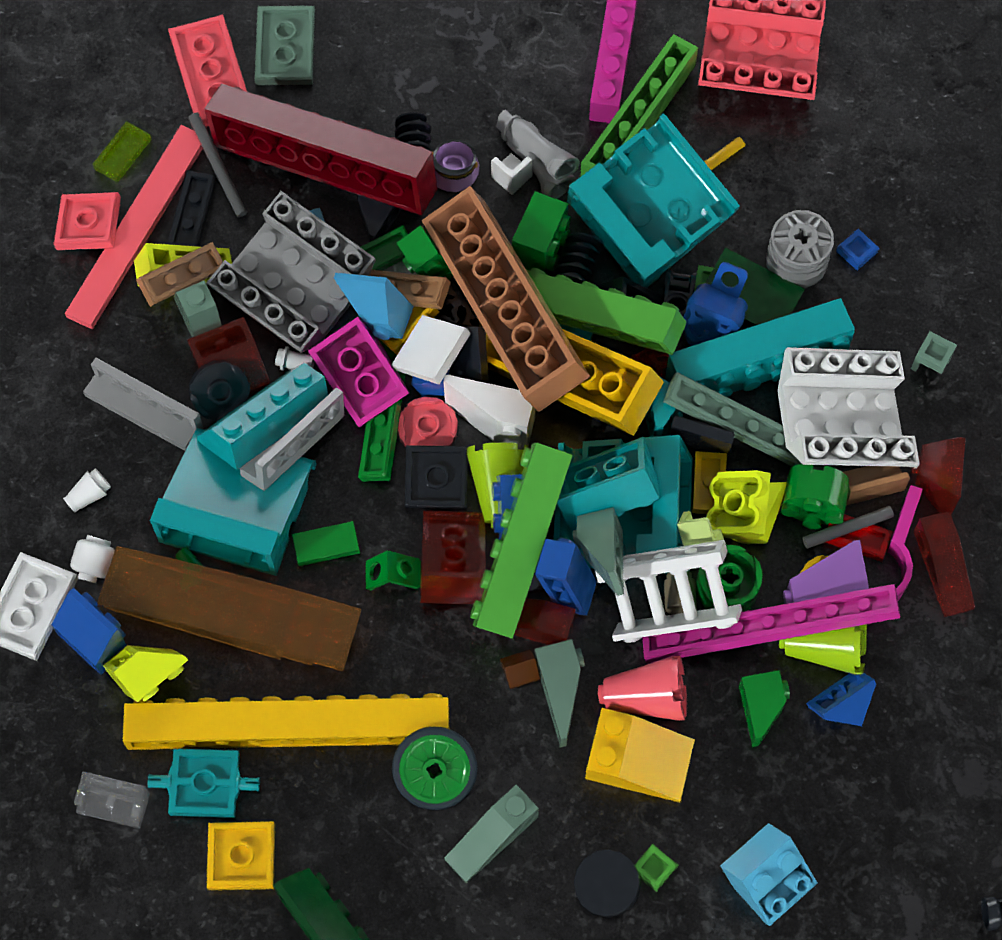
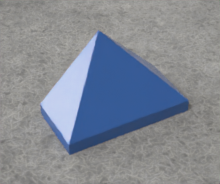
(845, 700)

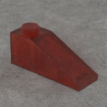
(945, 562)
(545, 621)

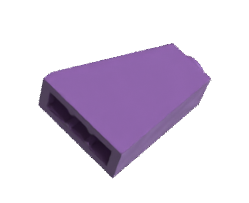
(834, 575)

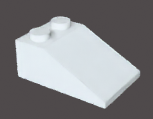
(492, 409)

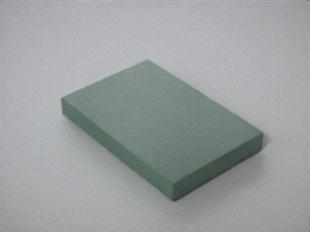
(285, 45)

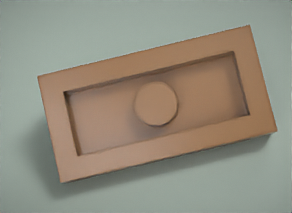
(875, 482)

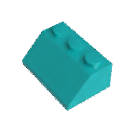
(610, 479)

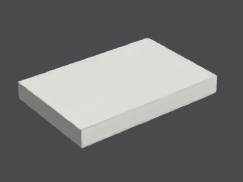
(31, 604)

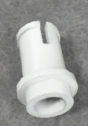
(290, 359)

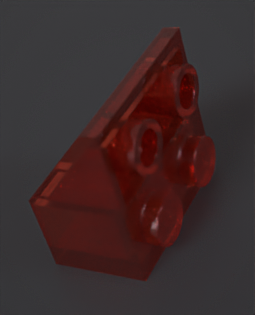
(233, 344)

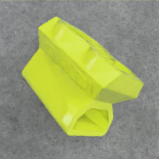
(745, 505)

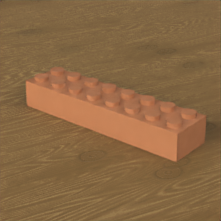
(505, 299)

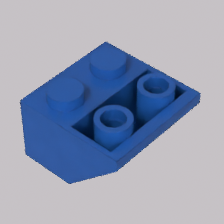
(88, 630)

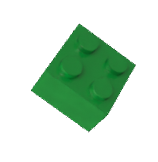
(542, 232)

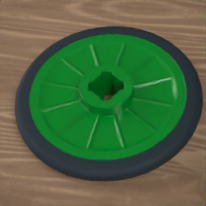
(421, 751)

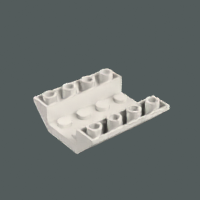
(843, 408)

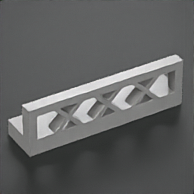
(142, 404)
(281, 455)

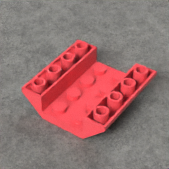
(763, 46)

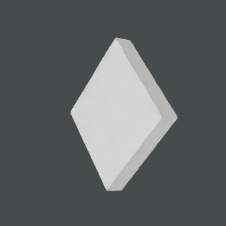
(430, 349)

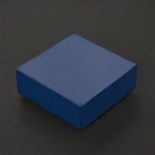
(857, 249)

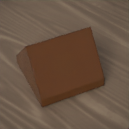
(520, 669)

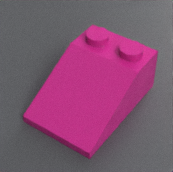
(361, 369)

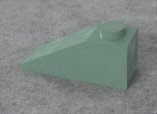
(602, 545)
(560, 677)
(492, 833)

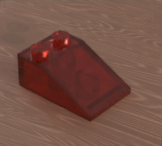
(452, 557)

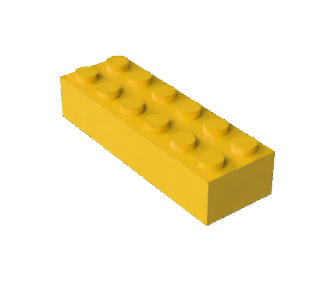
(615, 392)

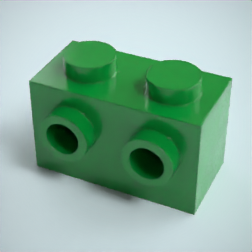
(423, 255)

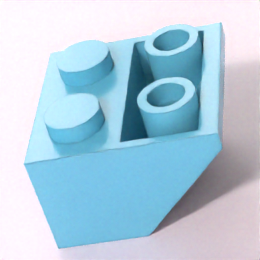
(769, 873)

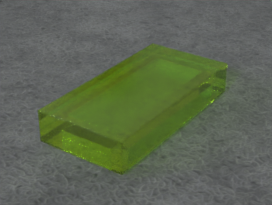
(122, 151)

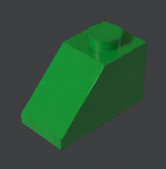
(763, 702)

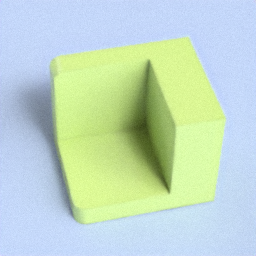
(697, 530)

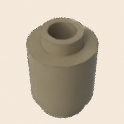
(672, 598)

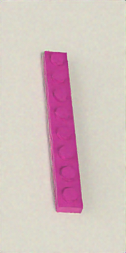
(780, 623)

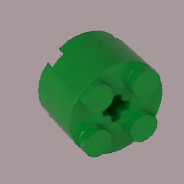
(815, 495)
(744, 574)

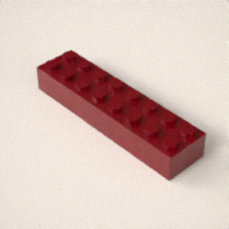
(322, 148)

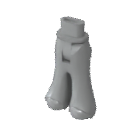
(550, 163)

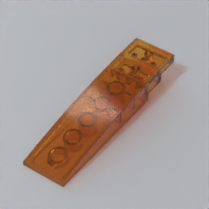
(230, 608)

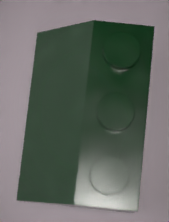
(314, 909)

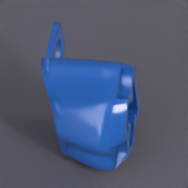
(715, 308)

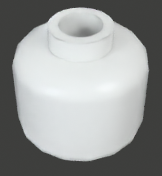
(92, 558)

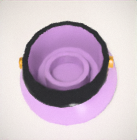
(455, 165)

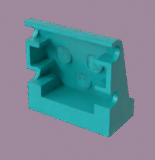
(651, 201)
(227, 515)
(656, 524)

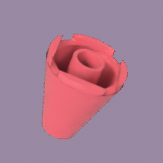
(648, 690)

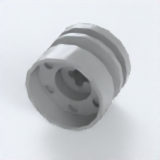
(800, 247)

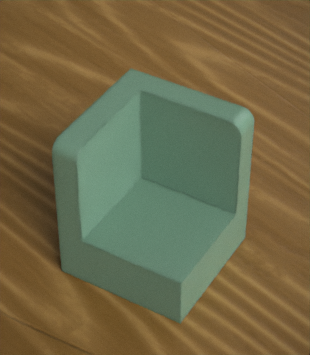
(934, 353)

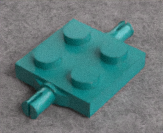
(203, 783)

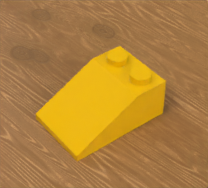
(639, 756)

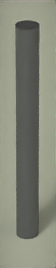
(218, 165)

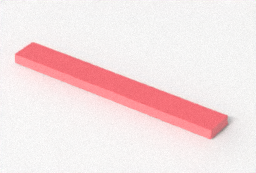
(135, 228)

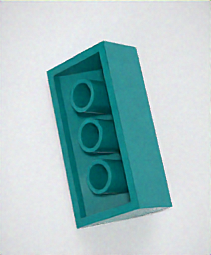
(265, 416)

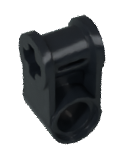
(679, 289)

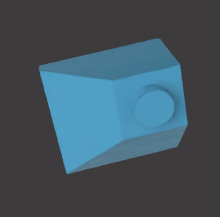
(377, 304)

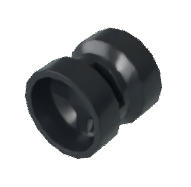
(991, 912)

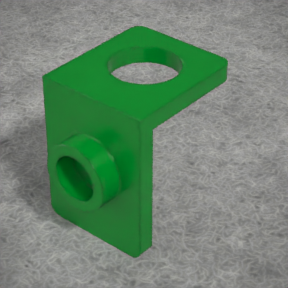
(394, 569)

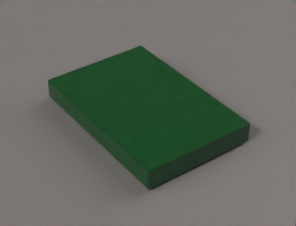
(764, 291)

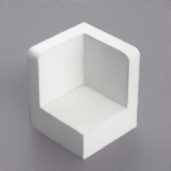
(511, 172)

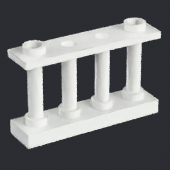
(677, 562)

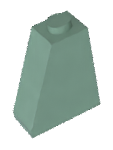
(197, 308)

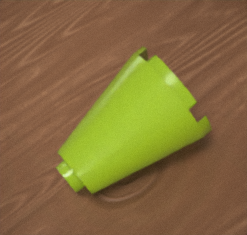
(487, 464)
(834, 649)

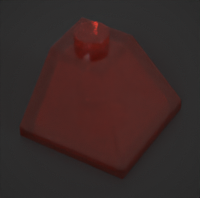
(941, 472)

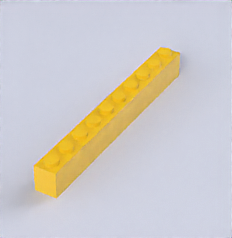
(279, 722)

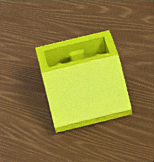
(142, 669)

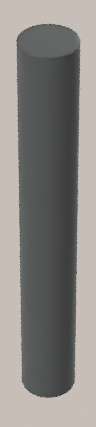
(848, 527)

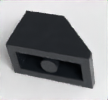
(376, 216)

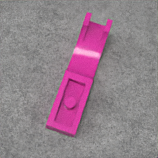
(896, 546)

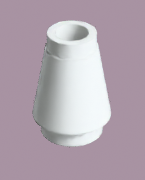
(87, 490)

